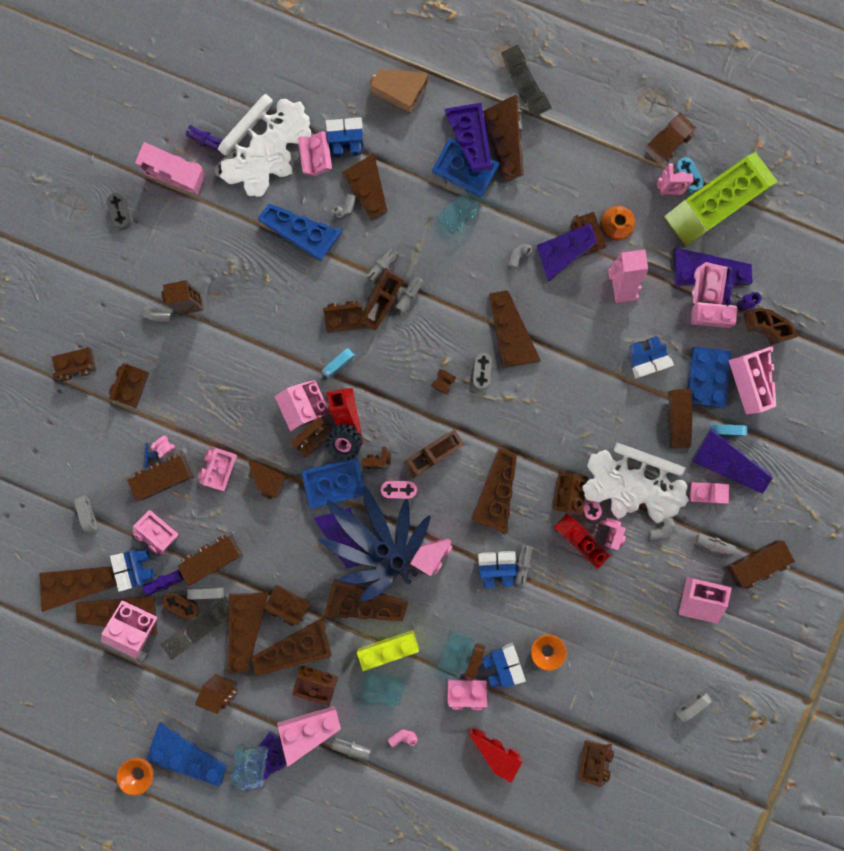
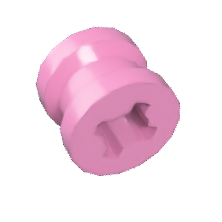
(162, 447)

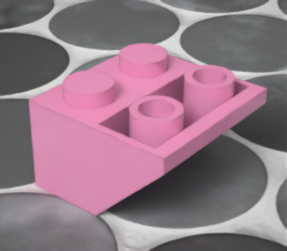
(302, 404)
(430, 554)
(704, 600)
(128, 629)

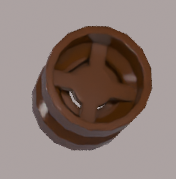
(441, 385)

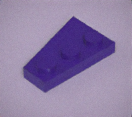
(564, 249)
(334, 532)
(275, 754)

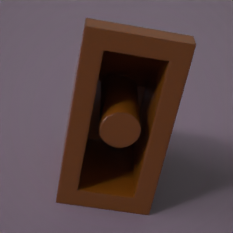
(267, 480)

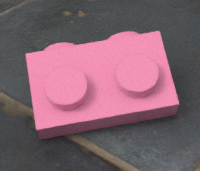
(615, 534)

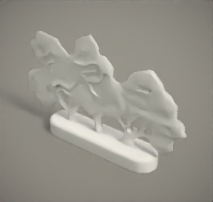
(266, 151)
(631, 488)

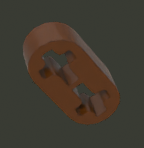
(178, 609)
(474, 661)

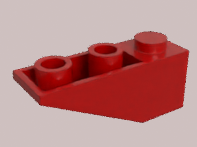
(344, 408)
(582, 541)
(501, 760)

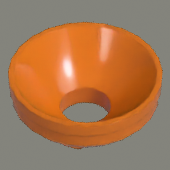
(615, 231)
(557, 657)
(128, 782)

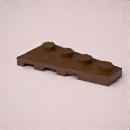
(512, 336)
(70, 585)

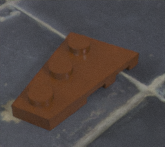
(367, 186)

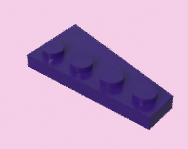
(471, 134)
(688, 261)
(722, 458)

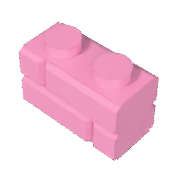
(714, 315)

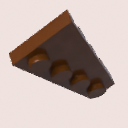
(505, 135)
(495, 497)
(345, 603)
(101, 611)
(244, 621)
(296, 649)

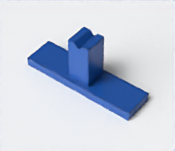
(148, 455)

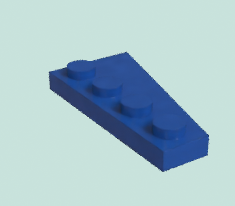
(304, 233)
(184, 757)

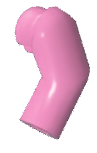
(403, 736)

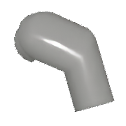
(346, 209)
(518, 253)
(156, 316)
(665, 531)

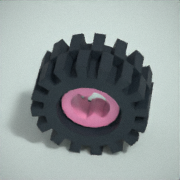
(345, 433)

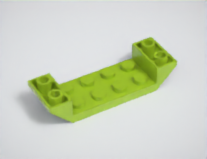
(720, 198)

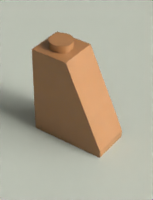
(399, 87)

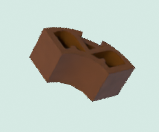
(670, 138)
(770, 324)

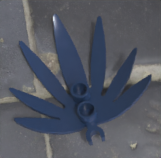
(385, 556)

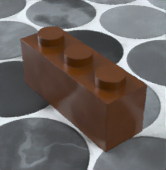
(182, 297)
(160, 477)
(209, 559)
(761, 564)
(216, 694)

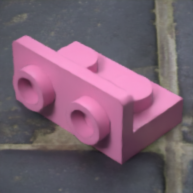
(315, 154)
(674, 183)
(709, 283)
(217, 468)
(154, 533)
(467, 694)

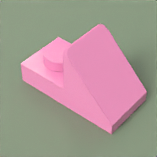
(709, 492)

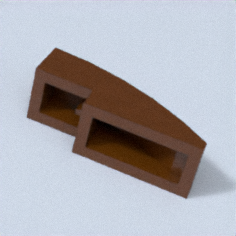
(381, 299)
(680, 418)
(433, 453)

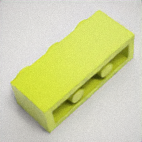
(388, 650)

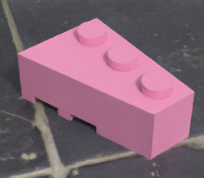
(170, 168)
(627, 273)
(754, 380)
(306, 732)

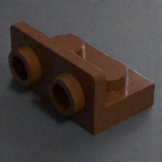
(590, 218)
(343, 317)
(73, 363)
(128, 385)
(311, 437)
(375, 462)
(569, 493)
(287, 606)
(315, 685)
(596, 763)

